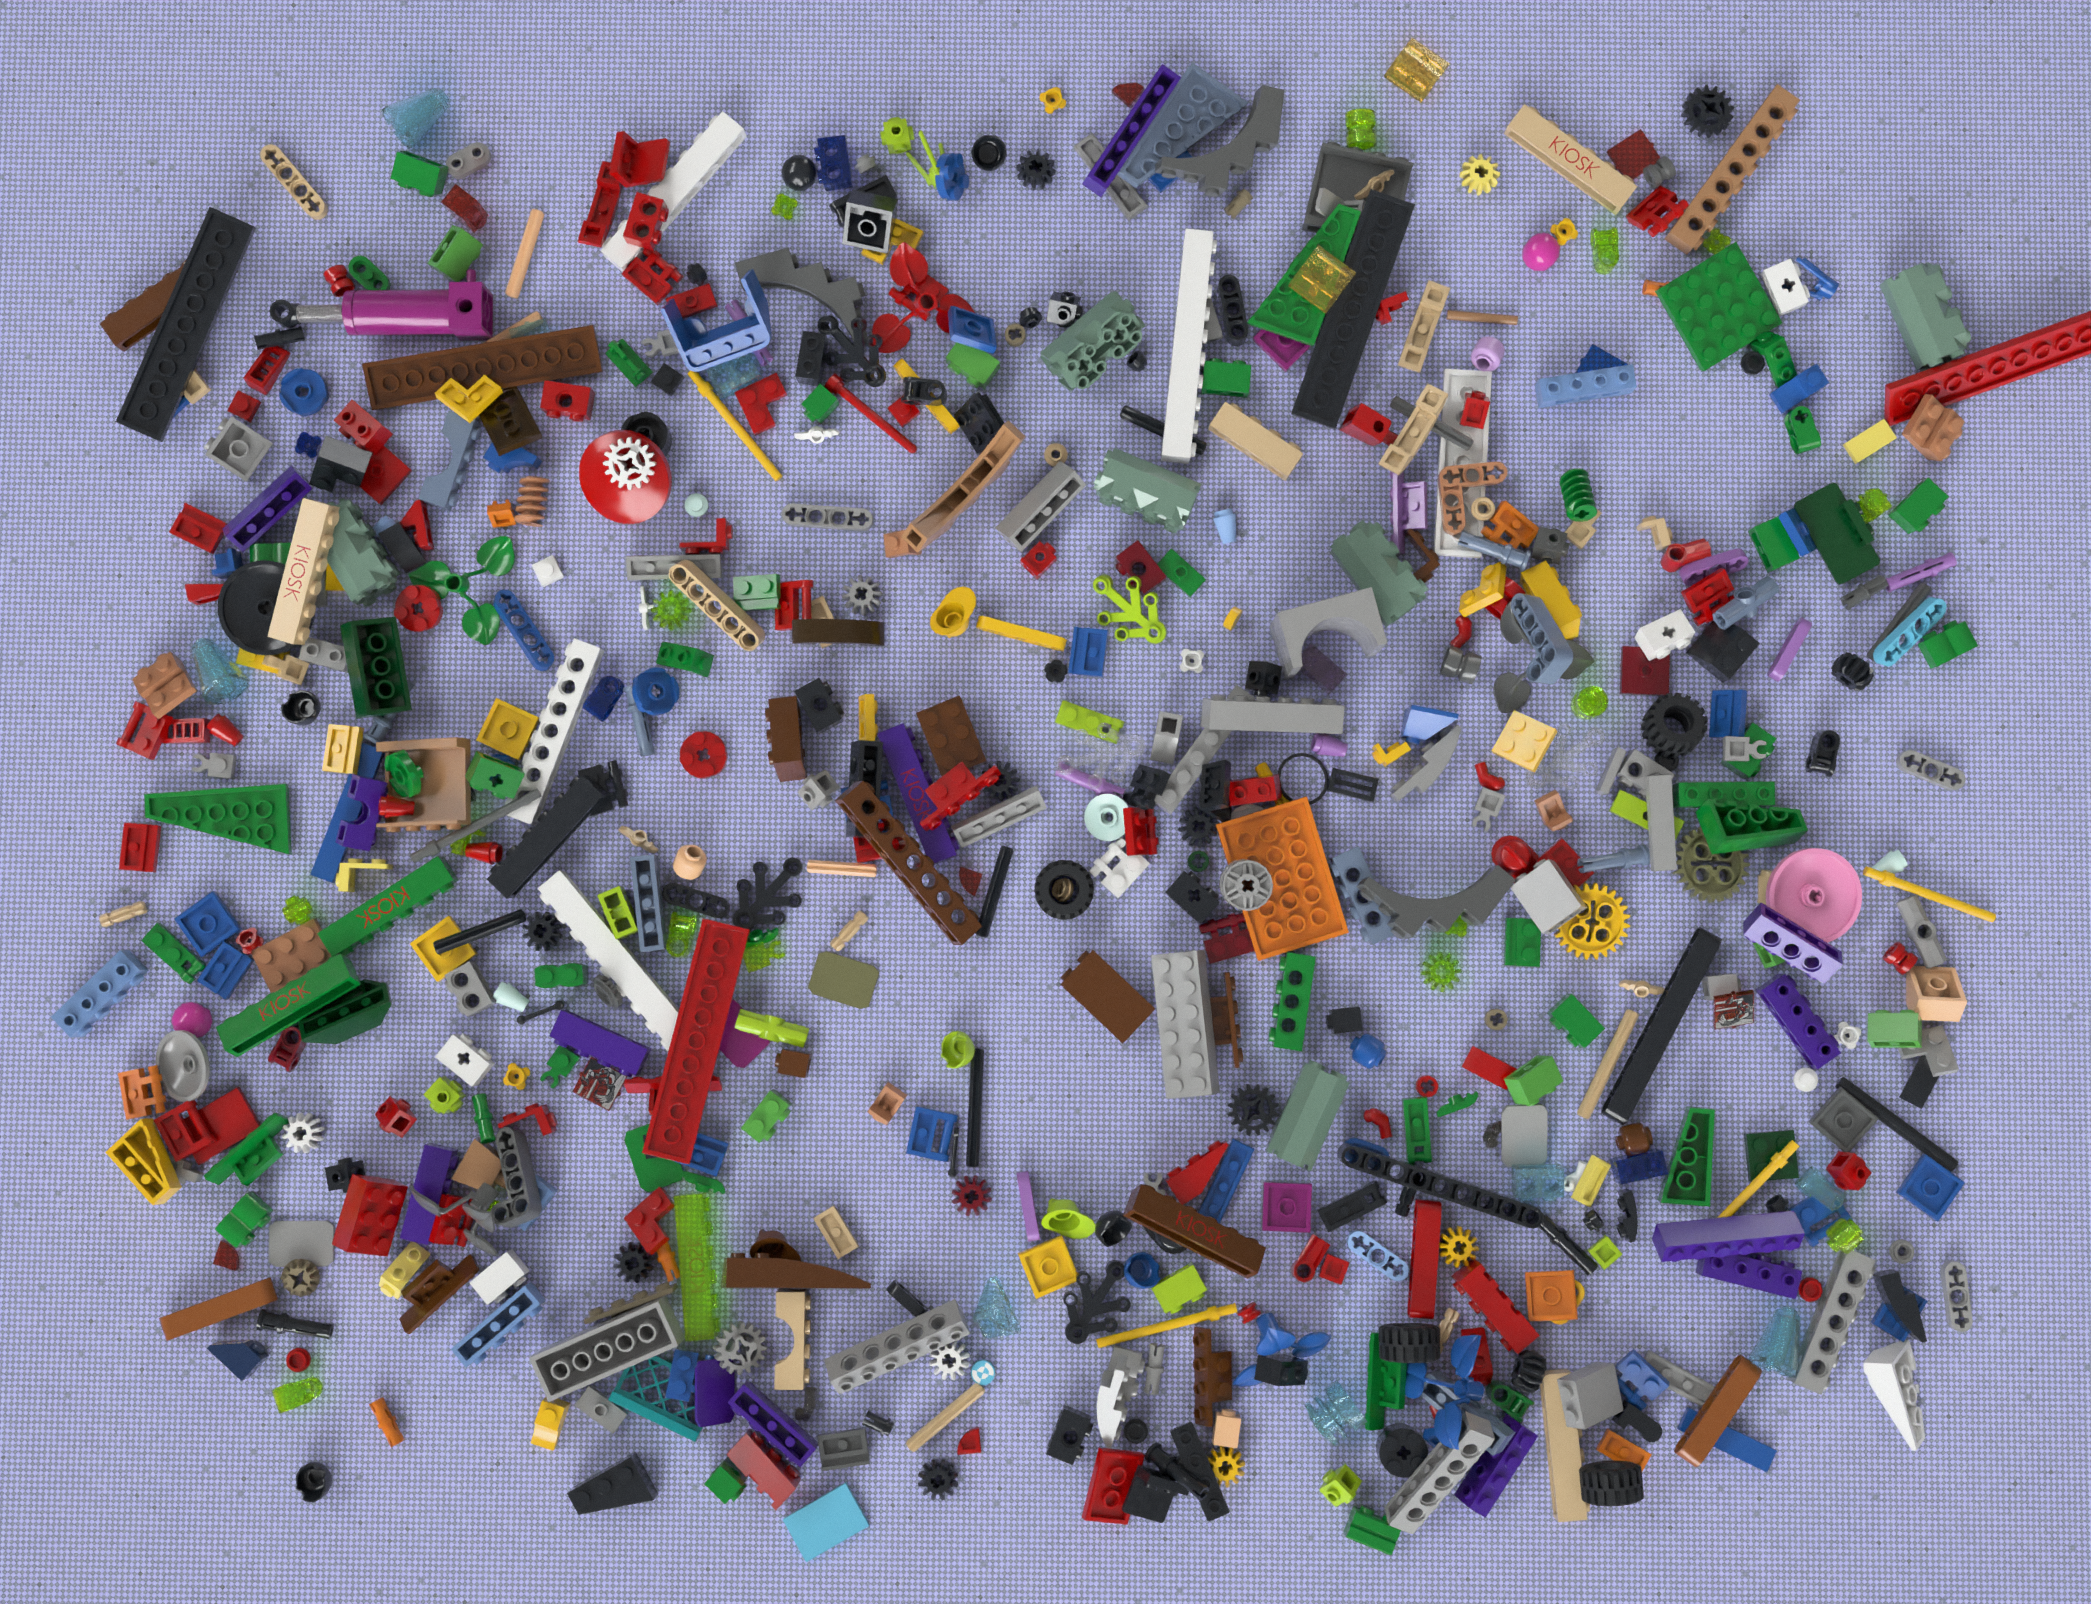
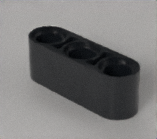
(1232, 299)

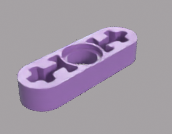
(1731, 561)
(1789, 649)
(1028, 1206)

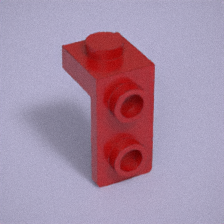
(723, 534)
(545, 1119)
(1482, 1367)

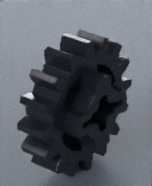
(1716, 118)
(1247, 1119)

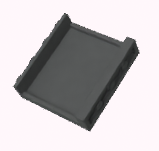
(1347, 172)

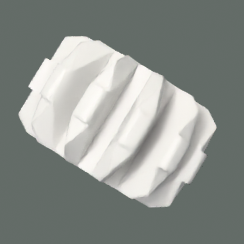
(303, 1123)
(944, 1365)

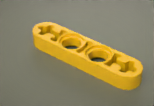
(939, 412)
(1021, 633)

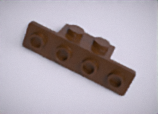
(1223, 1020)
(433, 1289)
(1211, 1376)

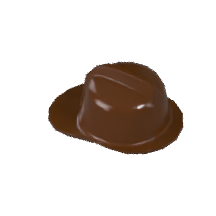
(774, 1244)

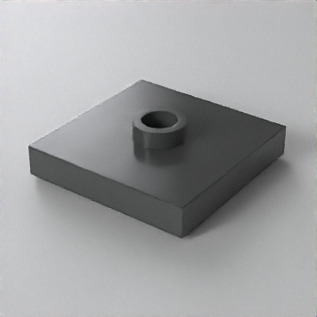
(1843, 1120)

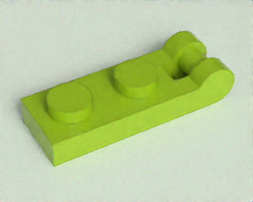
(1079, 718)

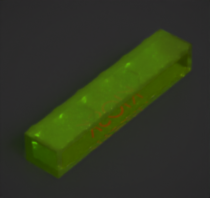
(696, 1266)

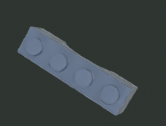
(443, 488)

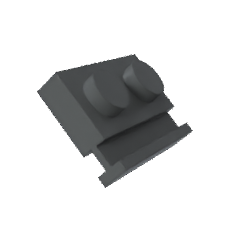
(843, 1449)

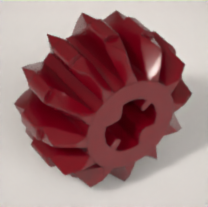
(977, 1201)

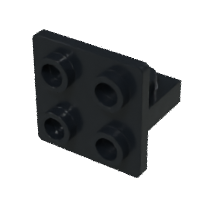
(979, 421)

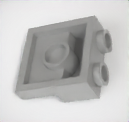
(237, 448)

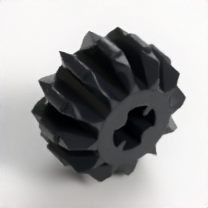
(1041, 163)
(1852, 671)
(1003, 788)
(1197, 835)
(535, 926)
(626, 1268)
(1528, 1371)
(931, 1472)

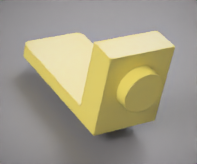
(347, 872)
(403, 1269)

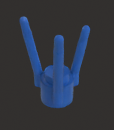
(1824, 286)

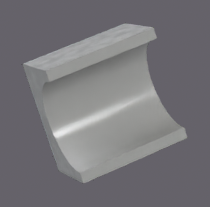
(1350, 614)

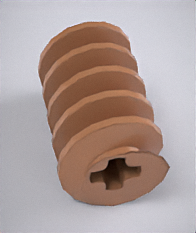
(531, 501)

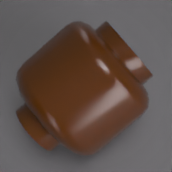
(1634, 1139)

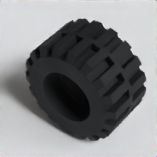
(1682, 710)
(1049, 874)
(1409, 1342)
(1611, 1483)

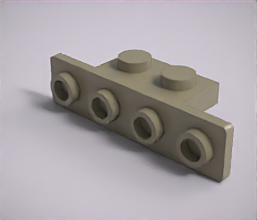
(621, 1306)

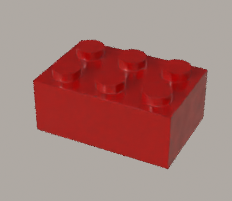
(369, 1215)

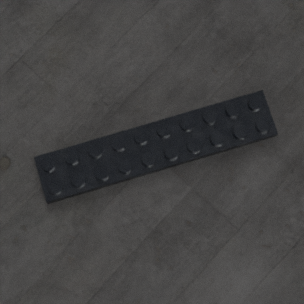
(1353, 313)
(185, 324)

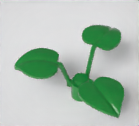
(483, 621)

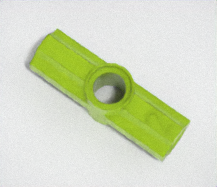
(772, 1028)

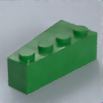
(1741, 827)
(1691, 1160)

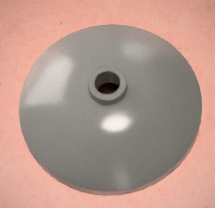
(183, 1065)

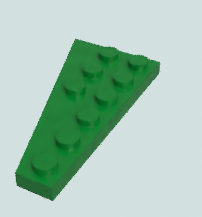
(1286, 310)
(240, 813)

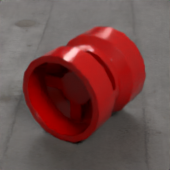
(338, 280)
(1900, 958)

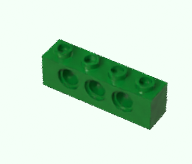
(1743, 793)
(1305, 966)

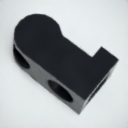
(1645, 1426)

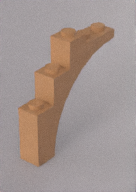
(966, 490)

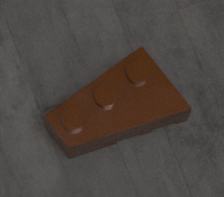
(786, 738)

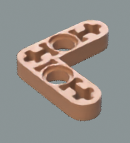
(1455, 488)

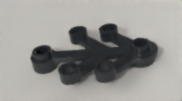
(855, 351)
(764, 897)
(1094, 1305)

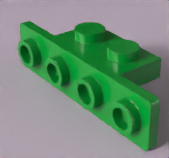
(252, 1155)
(1384, 1386)

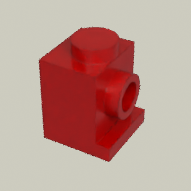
(1035, 567)

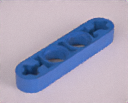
(527, 628)

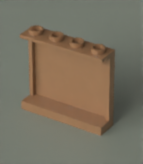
(444, 789)

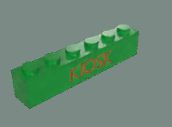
(388, 906)
(288, 1005)

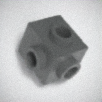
(1550, 545)

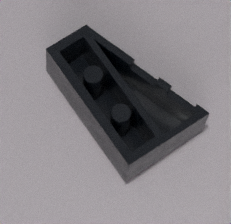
(614, 1487)

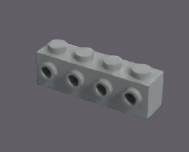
(1040, 506)

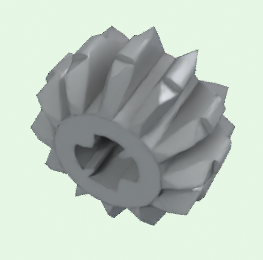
(870, 595)

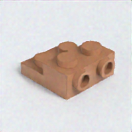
(1933, 429)
(164, 684)

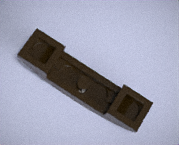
(838, 632)

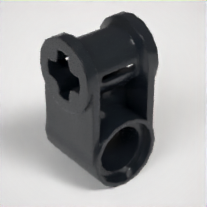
(921, 392)
(1823, 755)

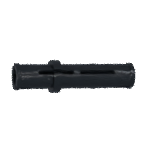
(1571, 1249)

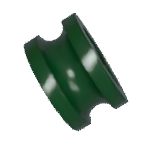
(1192, 857)

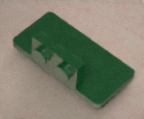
(1838, 532)

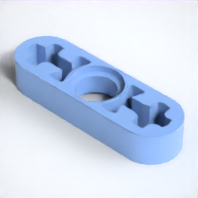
(1395, 1260)

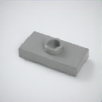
(601, 1409)

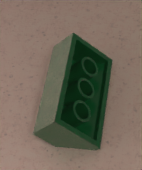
(375, 667)

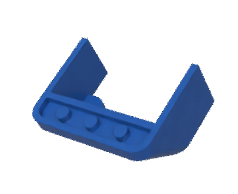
(705, 348)

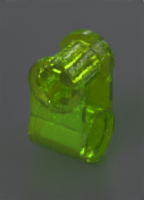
(1604, 244)
(681, 932)
(295, 1394)

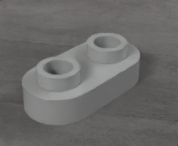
(469, 162)

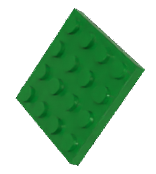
(1718, 306)

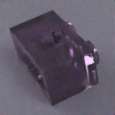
(1321, 669)

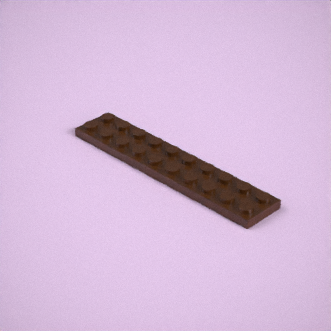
(503, 361)

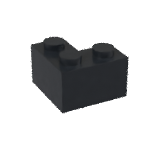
(340, 462)

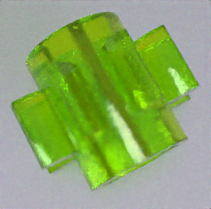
(297, 910)

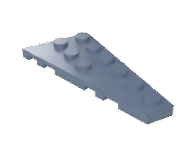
(1187, 116)

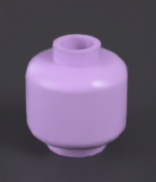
(1487, 354)

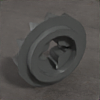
(607, 991)

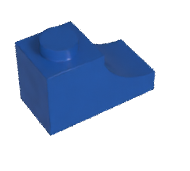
(1799, 388)
(510, 460)

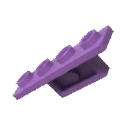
(1408, 508)

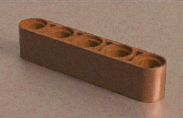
(218, 1309)
(1718, 1410)

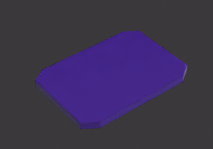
(712, 1392)

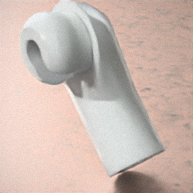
(1572, 1180)

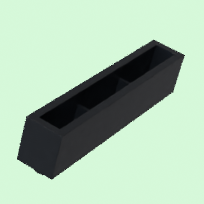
(547, 836)

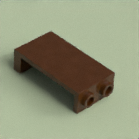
(1106, 995)

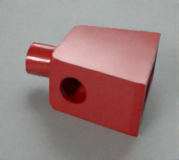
(1368, 426)

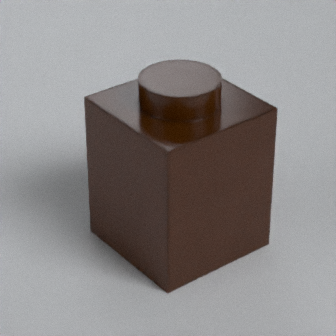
(793, 1063)

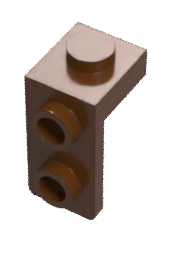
(1429, 556)

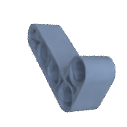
(1546, 638)

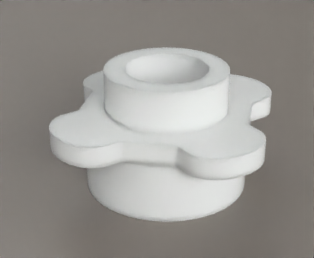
(1196, 656)
(1854, 1033)

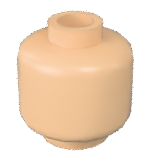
(689, 862)

